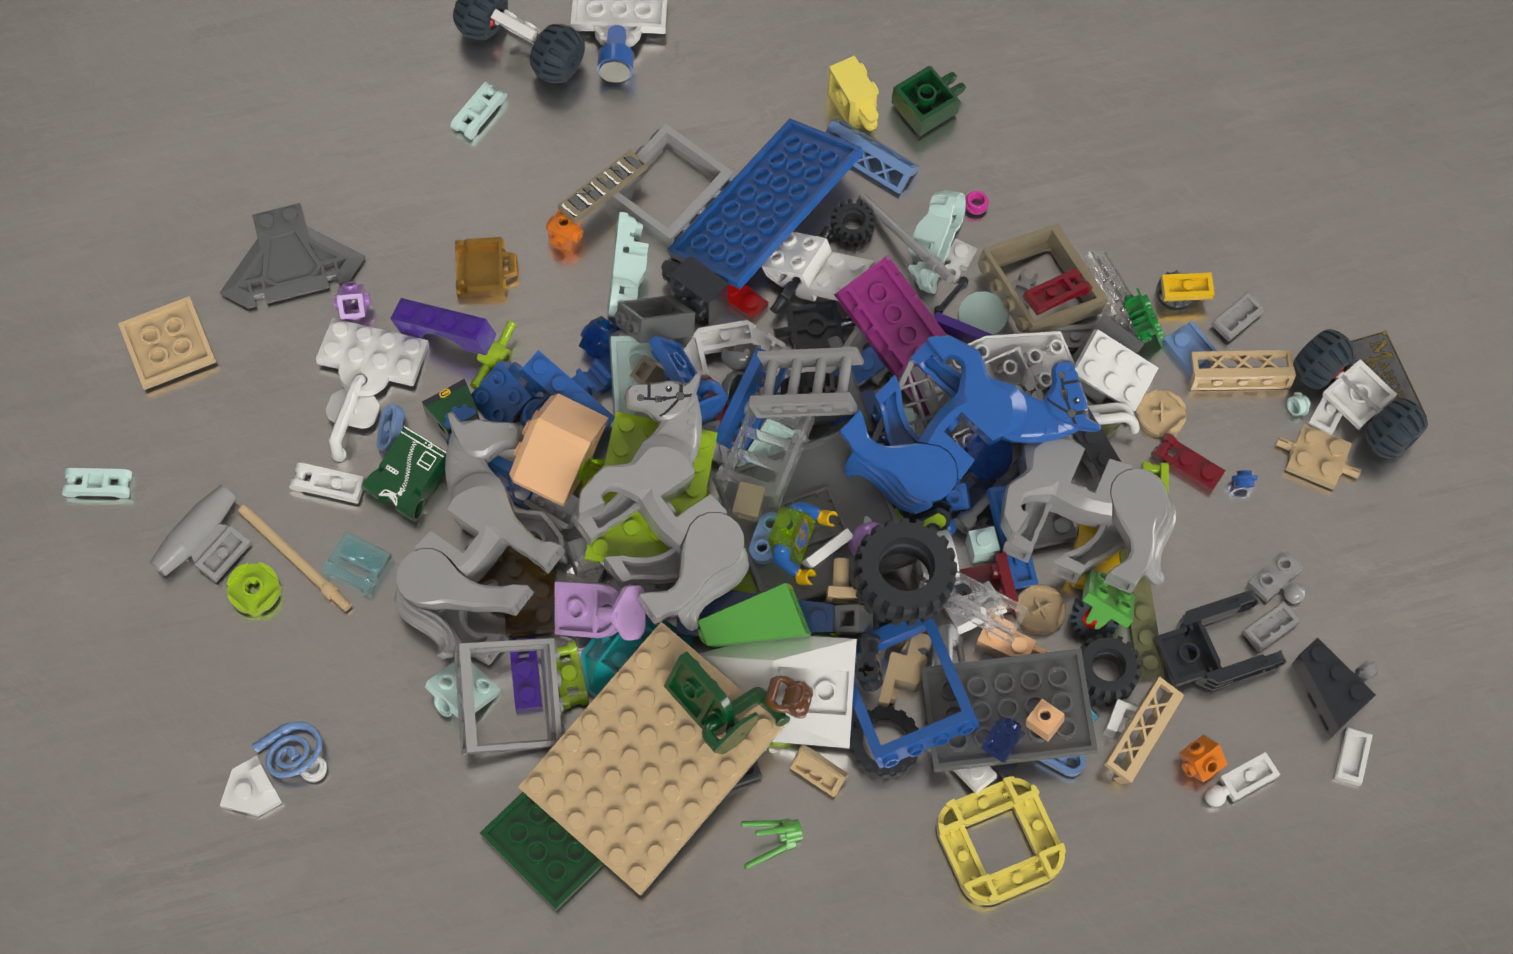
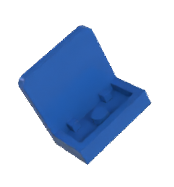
(504, 393)

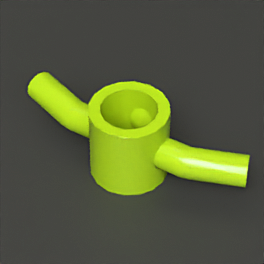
(496, 353)

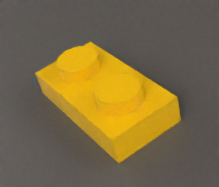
(1187, 286)

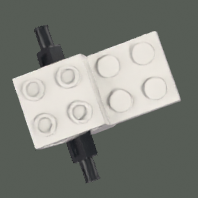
(811, 268)

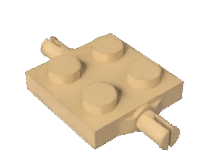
(1318, 457)

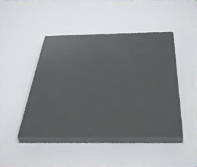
(821, 483)

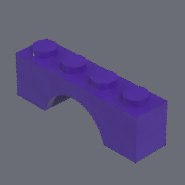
(466, 330)

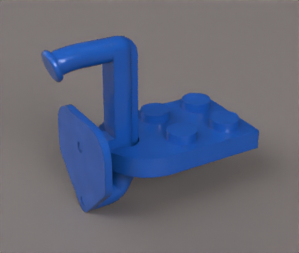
(680, 369)

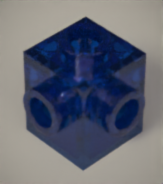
(596, 337)

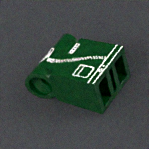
(407, 473)

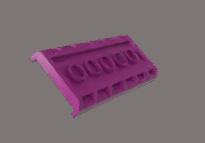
(890, 317)

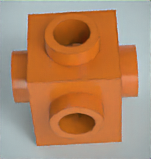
(563, 232)
(1202, 758)

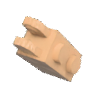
(1000, 648)

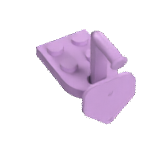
(585, 610)

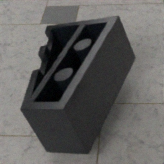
(1332, 685)

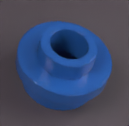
(1244, 479)

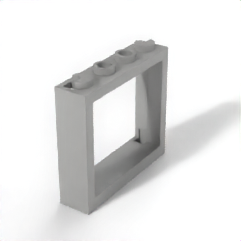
(723, 176)
(465, 695)

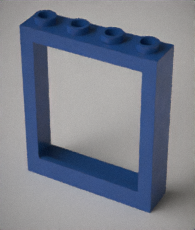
(933, 734)

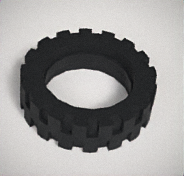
(857, 751)

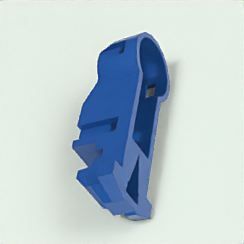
(594, 381)

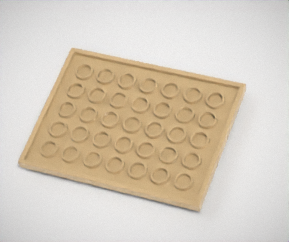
(635, 766)

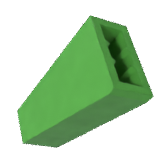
(762, 618)

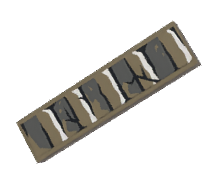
(602, 187)

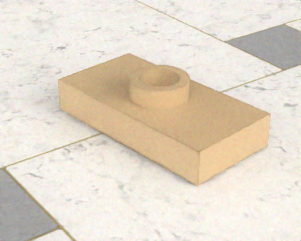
(818, 770)

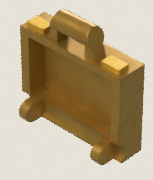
(481, 267)

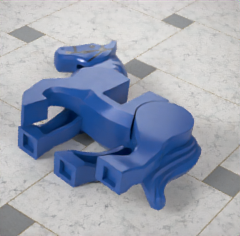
(926, 468)

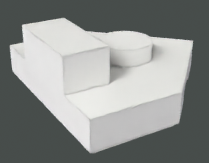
(250, 790)

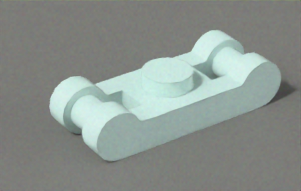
(478, 110)
(96, 482)

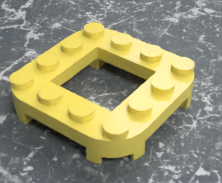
(1037, 827)

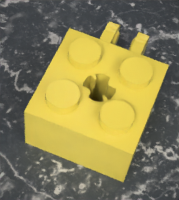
(853, 93)

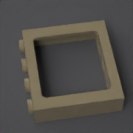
(1045, 239)

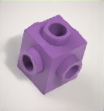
(350, 308)

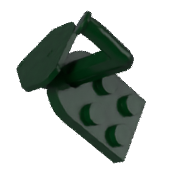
(712, 708)

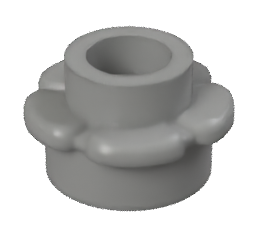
(1367, 671)

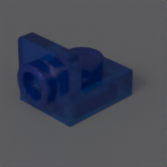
(1003, 739)

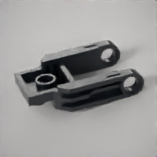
(1192, 656)

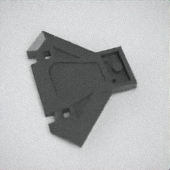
(288, 260)

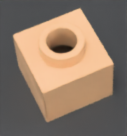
(1041, 727)

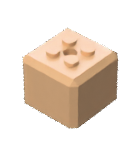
(555, 447)

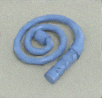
(292, 752)

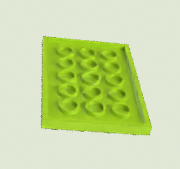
(634, 535)

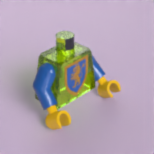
(791, 536)

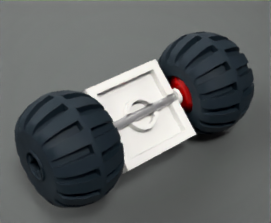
(555, 50)
(1360, 394)

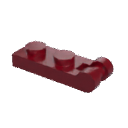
(1056, 291)
(1188, 463)

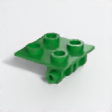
(1143, 317)

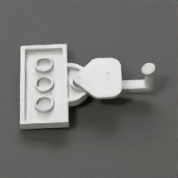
(364, 356)

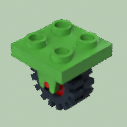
(1101, 607)

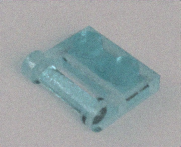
(361, 555)

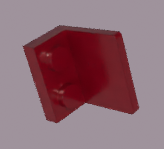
(997, 574)

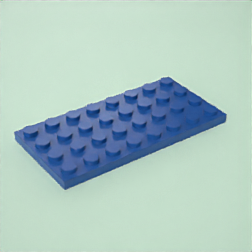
(766, 201)

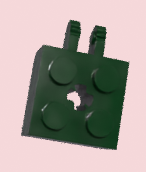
(927, 99)

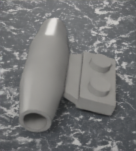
(201, 535)

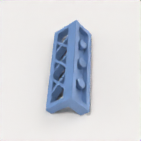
(877, 150)

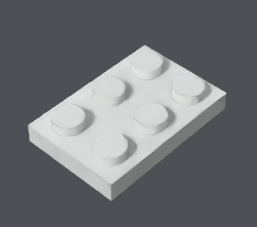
(1114, 370)

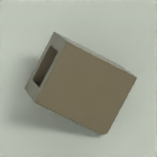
(648, 371)
(748, 502)

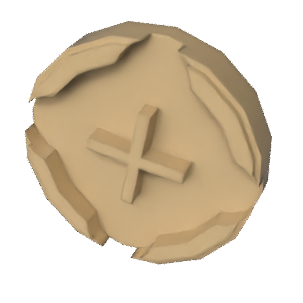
(1161, 413)
(1045, 611)

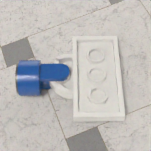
(617, 28)

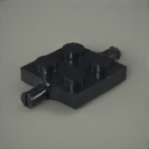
(813, 325)

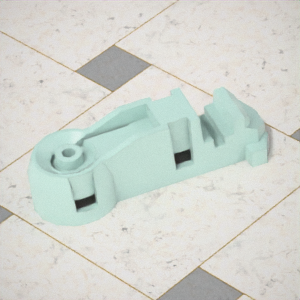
(936, 235)
(628, 262)

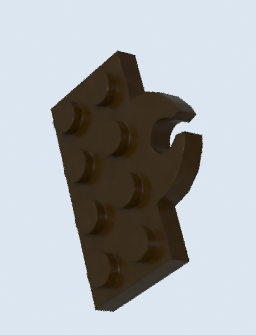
(539, 611)

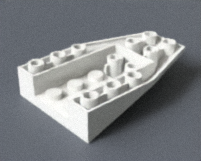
(1006, 360)
(820, 662)

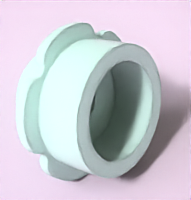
(1298, 404)

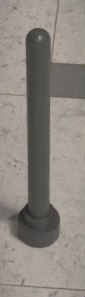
(966, 520)

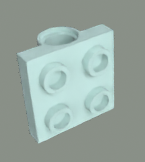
(444, 690)

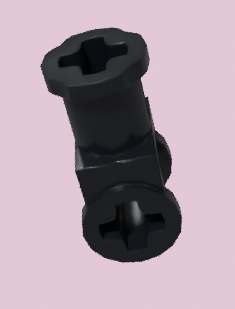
(868, 664)

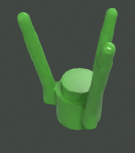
(787, 831)

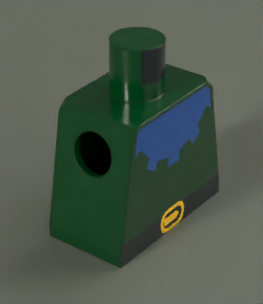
(452, 399)

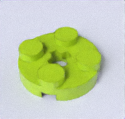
(252, 574)

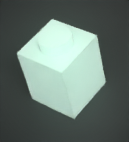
(982, 545)

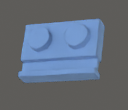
(1188, 340)

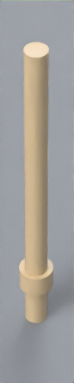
(327, 588)

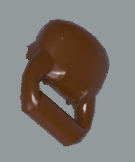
(796, 696)

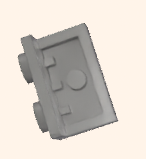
(560, 516)

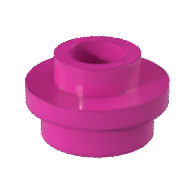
(981, 198)

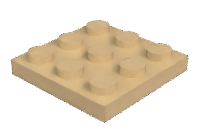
(166, 343)

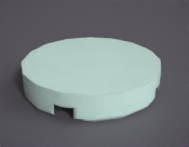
(983, 312)

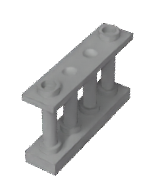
(809, 404)

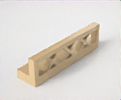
(1224, 378)
(1148, 733)

